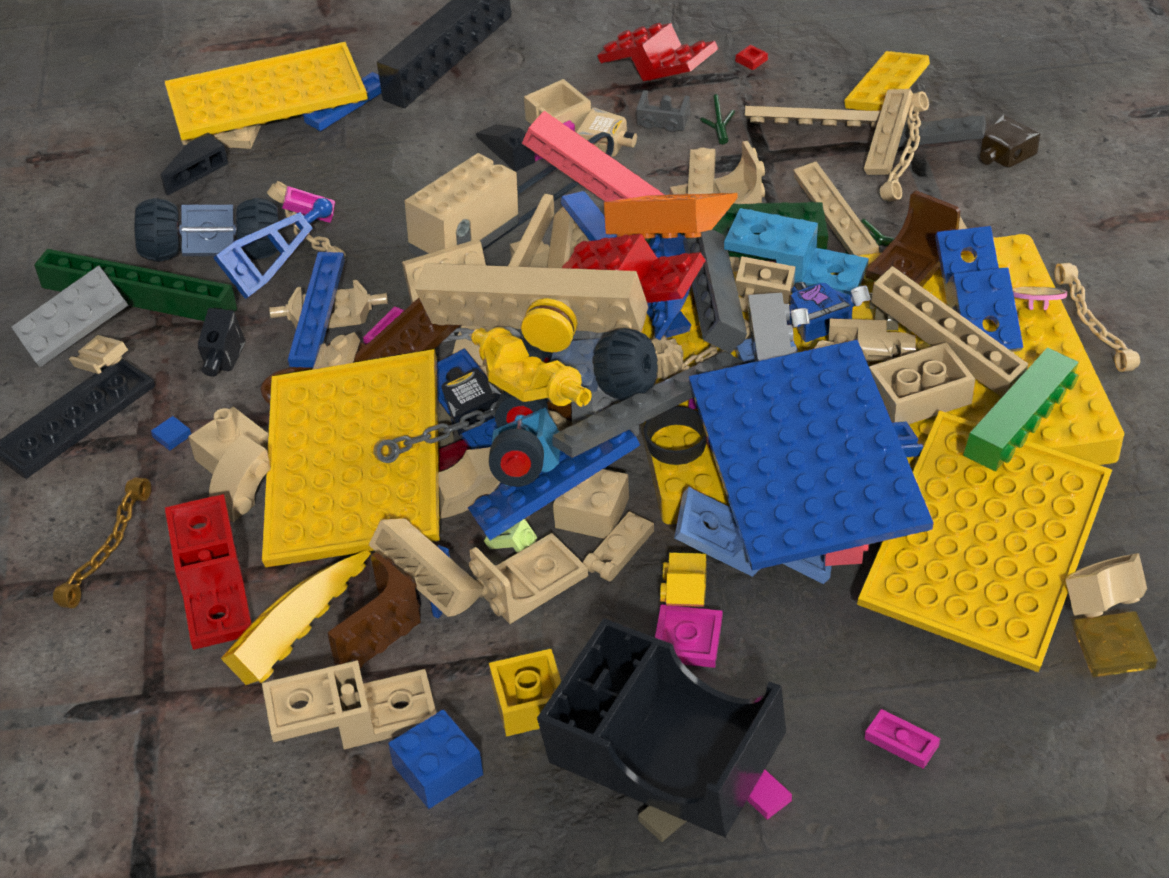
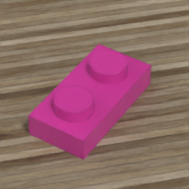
(902, 738)

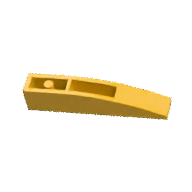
(289, 619)

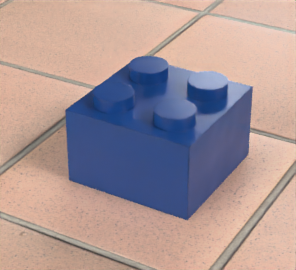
(436, 758)

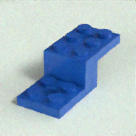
(980, 287)

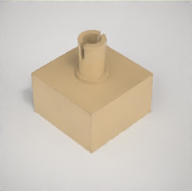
(215, 437)

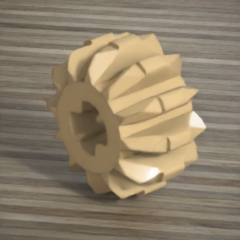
(669, 357)

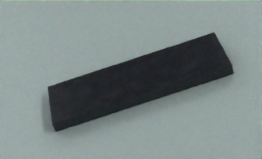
(73, 417)

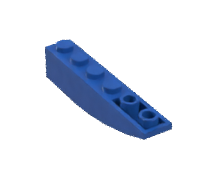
(666, 311)

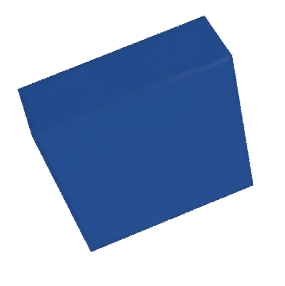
(171, 433)

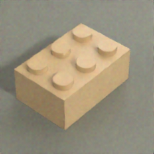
(923, 384)

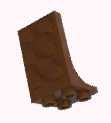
(915, 246)
(379, 621)

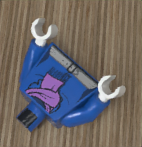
(816, 305)

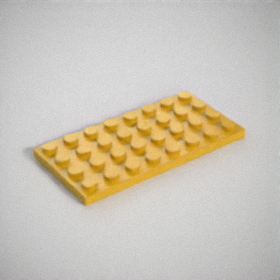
(264, 90)

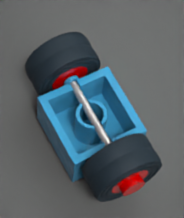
(522, 441)

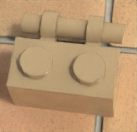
(763, 278)

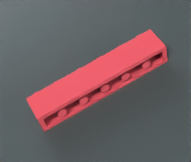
(584, 161)

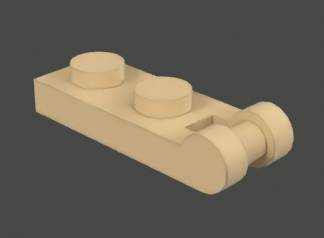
(619, 546)

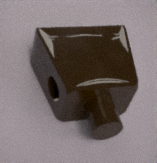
(1008, 142)

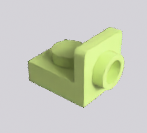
(518, 536)

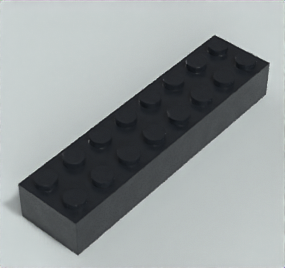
(437, 47)

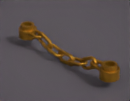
(69, 594)

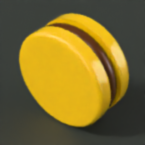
(549, 325)

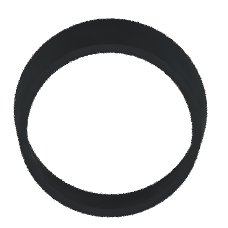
(675, 416)

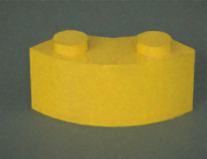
(685, 580)

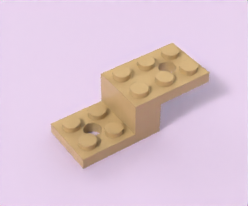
(342, 700)

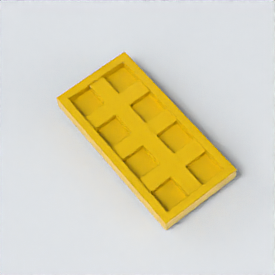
(890, 72)

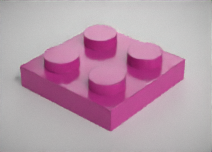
(692, 633)

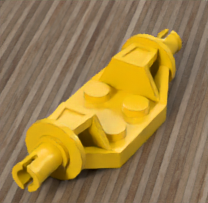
(526, 376)

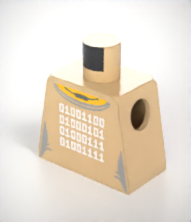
(613, 124)

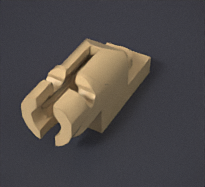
(873, 338)

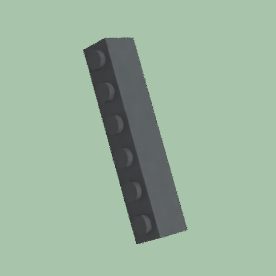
(716, 293)

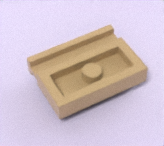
(99, 352)
(339, 352)

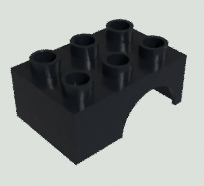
(657, 731)

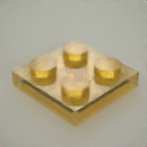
(1114, 644)

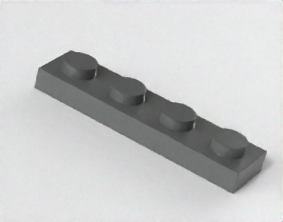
(947, 130)

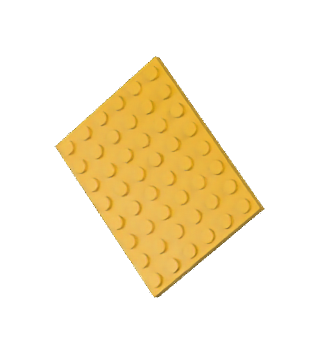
(323, 474)
(995, 549)

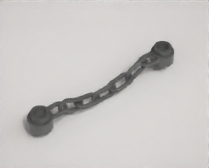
(394, 450)

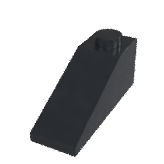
(507, 145)
(193, 163)

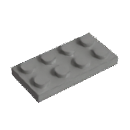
(69, 316)

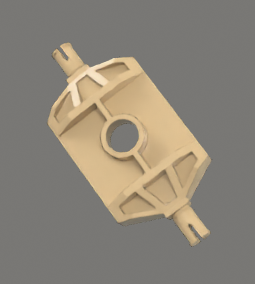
(349, 306)

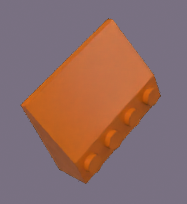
(666, 214)

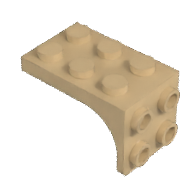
(743, 180)
(527, 577)

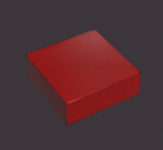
(751, 57)

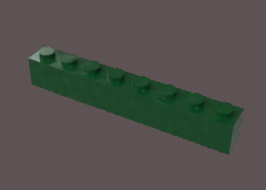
(139, 285)

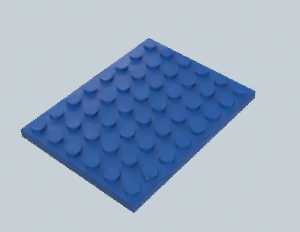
(808, 455)

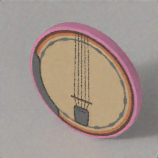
(1039, 293)

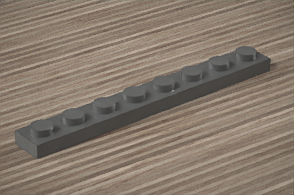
(636, 409)

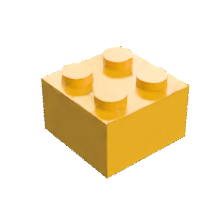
(523, 689)

